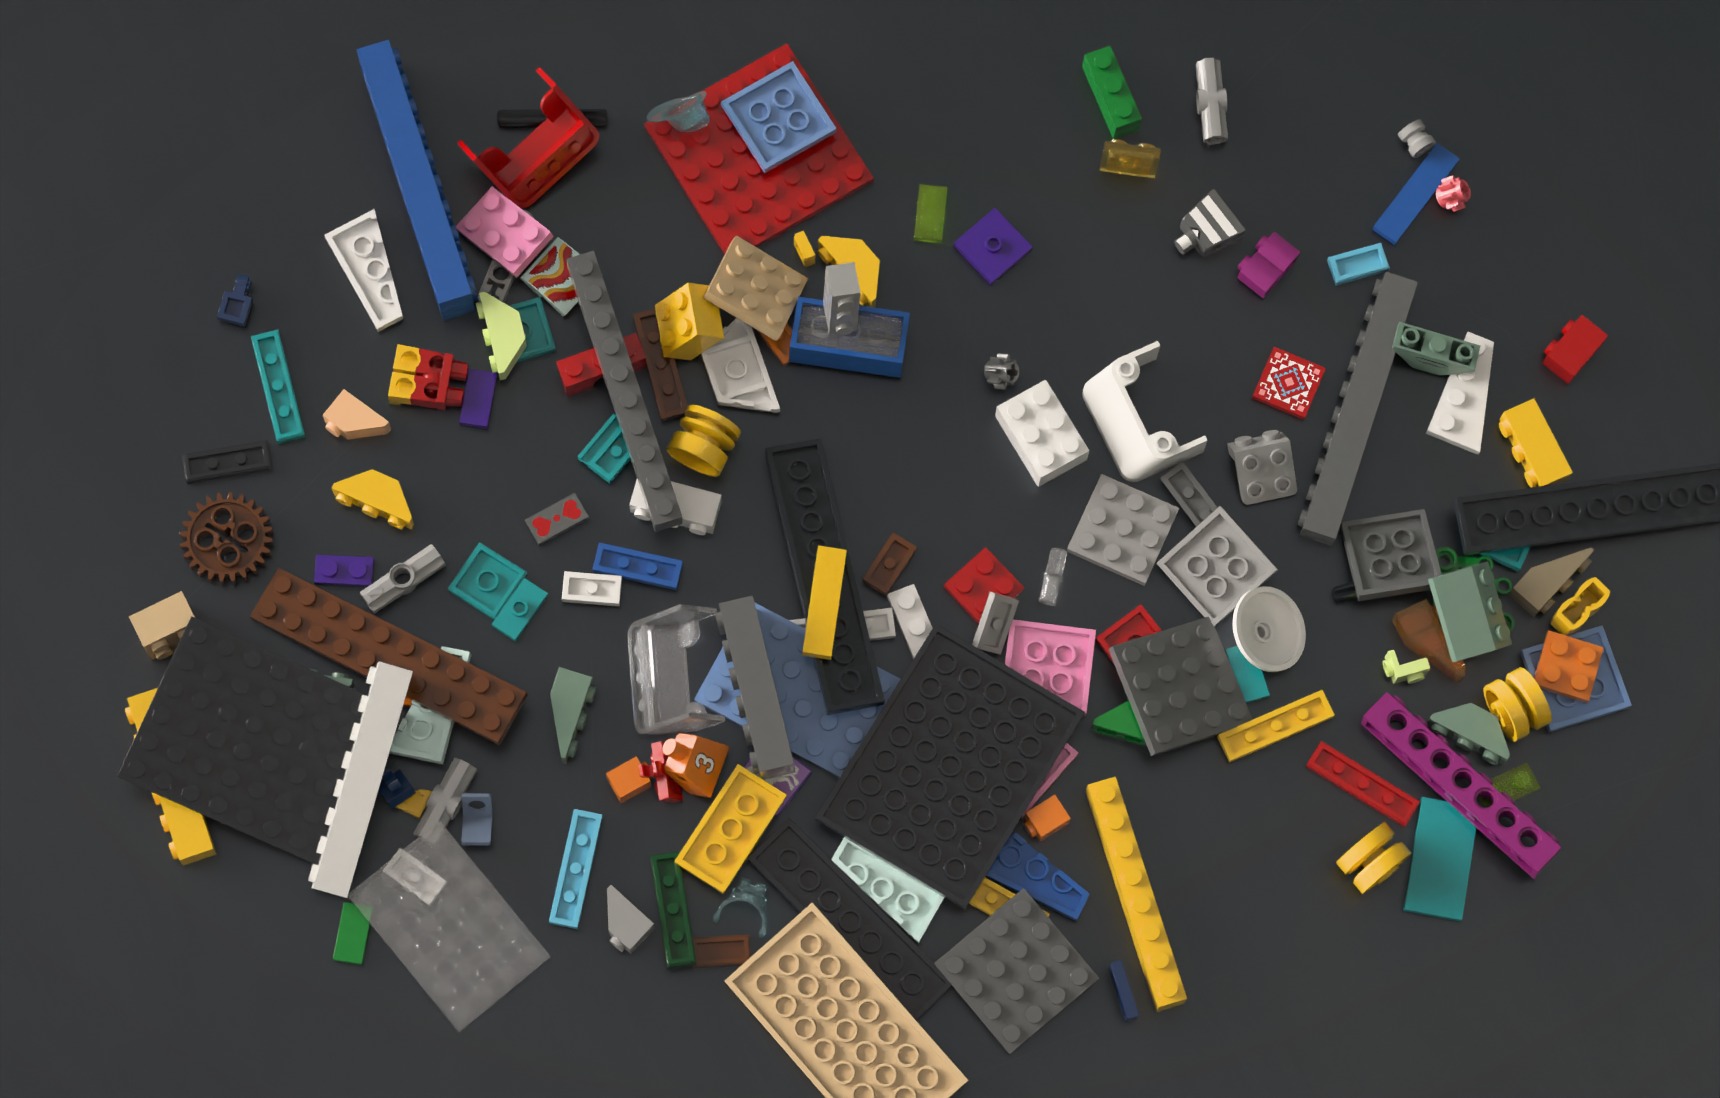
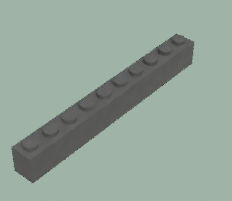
(624, 391)
(1358, 409)

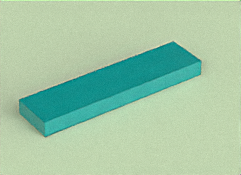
(278, 386)

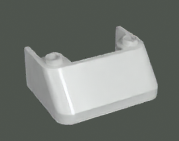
(1120, 426)

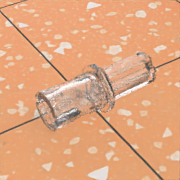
(1053, 576)

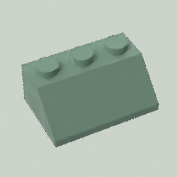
(1470, 611)

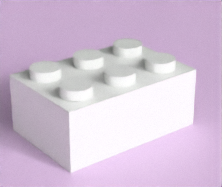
(1041, 433)

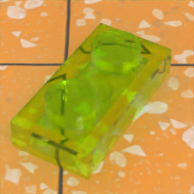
(930, 213)
(1515, 782)

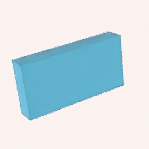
(1358, 264)

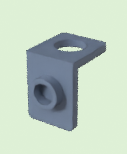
(476, 822)

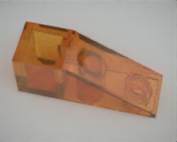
(1423, 635)

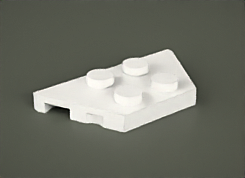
(739, 371)

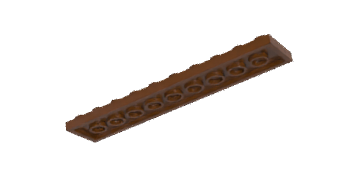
(362, 640)

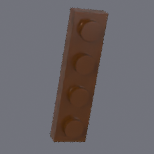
(661, 369)

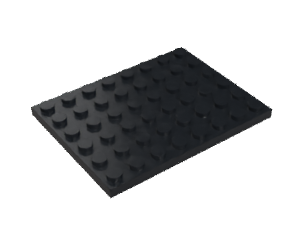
(246, 739)
(950, 766)

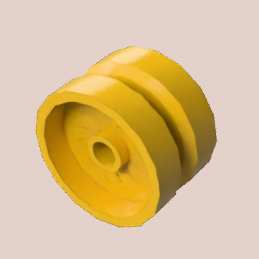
(1518, 704)
(1377, 861)

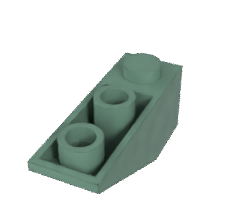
(569, 698)

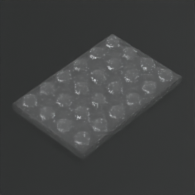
(448, 926)

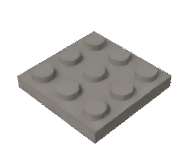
(1122, 529)
(1216, 565)

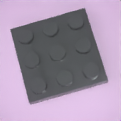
(1390, 554)

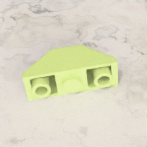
(502, 332)

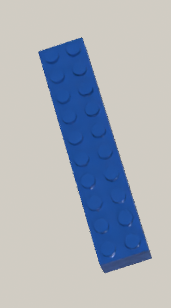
(418, 179)

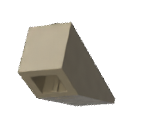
(1543, 581)

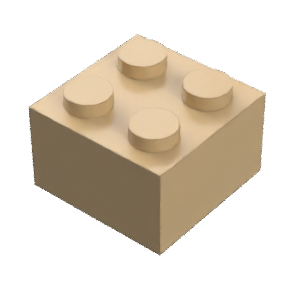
(162, 625)

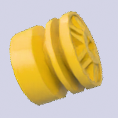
(704, 440)

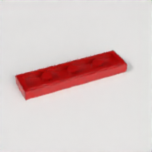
(1363, 784)

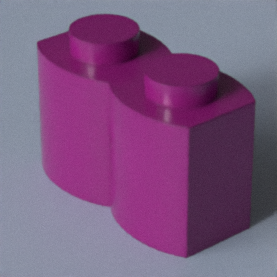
(1268, 264)

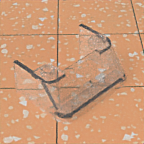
(661, 671)

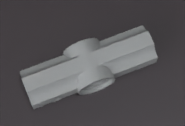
(1211, 101)
(418, 567)
(447, 797)

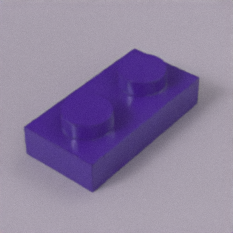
(344, 571)

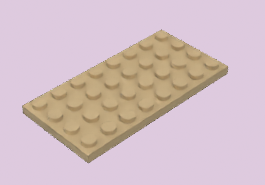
(840, 1017)

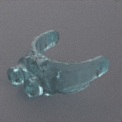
(751, 894)

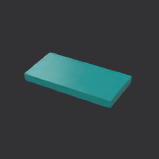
(1439, 861)

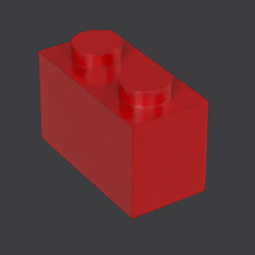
(1574, 349)

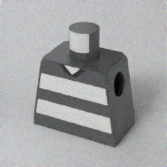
(1209, 227)

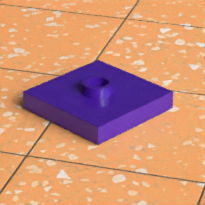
(993, 246)

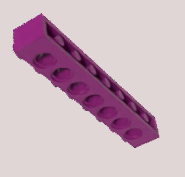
(1464, 800)

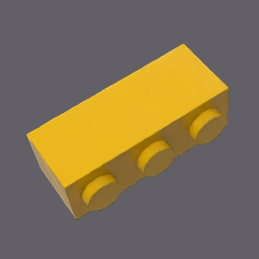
(1534, 445)

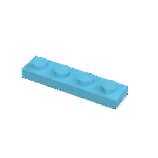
(575, 869)

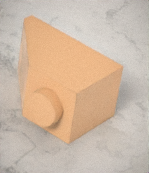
(353, 418)

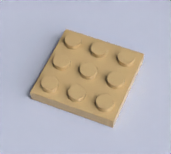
(755, 288)

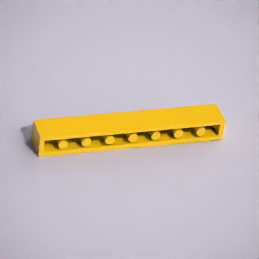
(1135, 894)

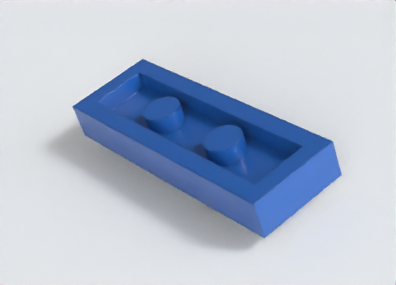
(638, 566)

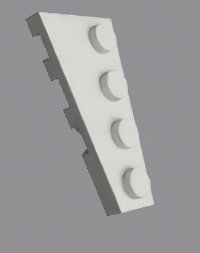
(365, 263)
(1463, 402)

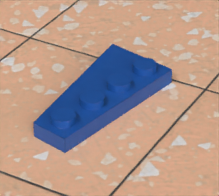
(1023, 867)

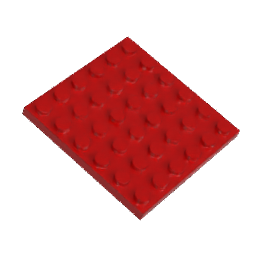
(730, 184)

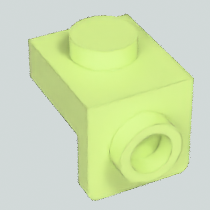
(1411, 671)

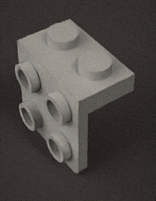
(1263, 466)

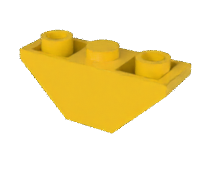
(847, 250)
(376, 496)

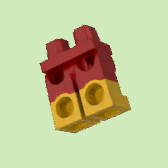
(425, 378)

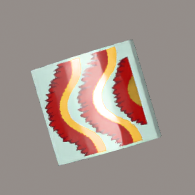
(551, 277)

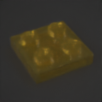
(1130, 159)

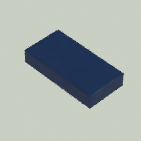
(1123, 991)

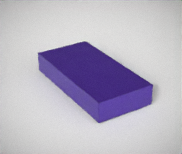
(478, 399)

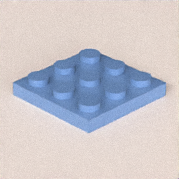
(778, 117)
(1607, 693)

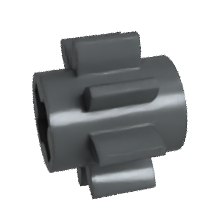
(1001, 371)

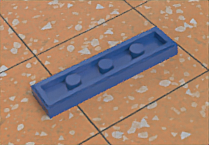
(1415, 194)

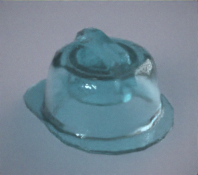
(683, 114)

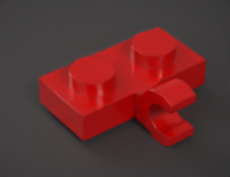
(665, 786)

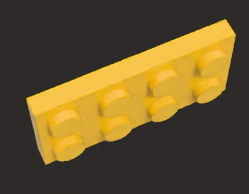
(730, 829)

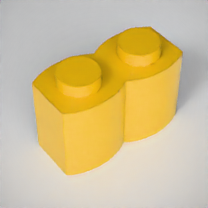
(1580, 607)

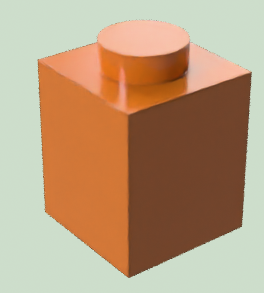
(627, 781)
(1046, 819)

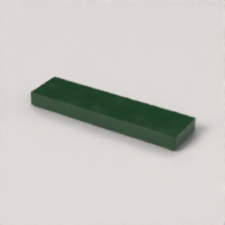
(673, 911)

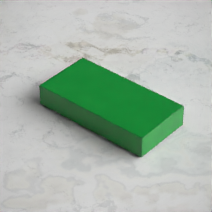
(351, 936)

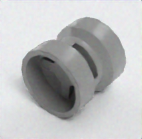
(1417, 139)

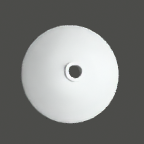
(1269, 629)

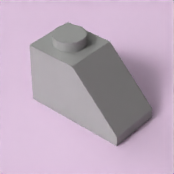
(626, 922)

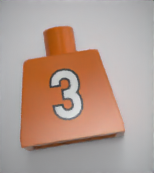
(694, 763)

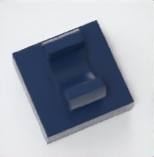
(395, 788)

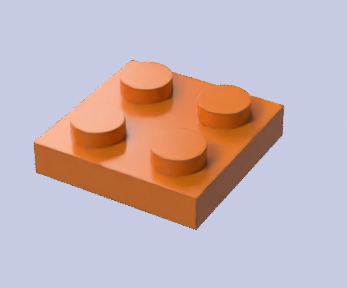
(1568, 666)

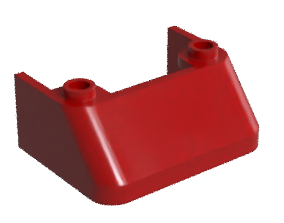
(543, 154)

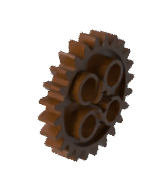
(211, 558)

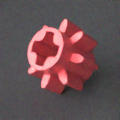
(1453, 193)

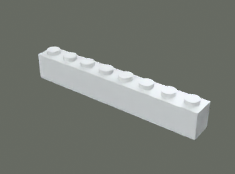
(361, 780)

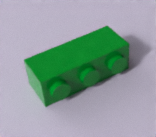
(1111, 92)

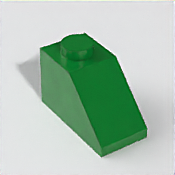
(1119, 724)

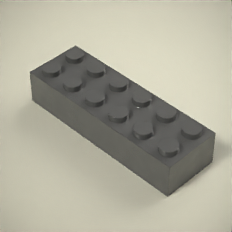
(757, 688)

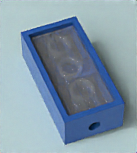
(872, 349)

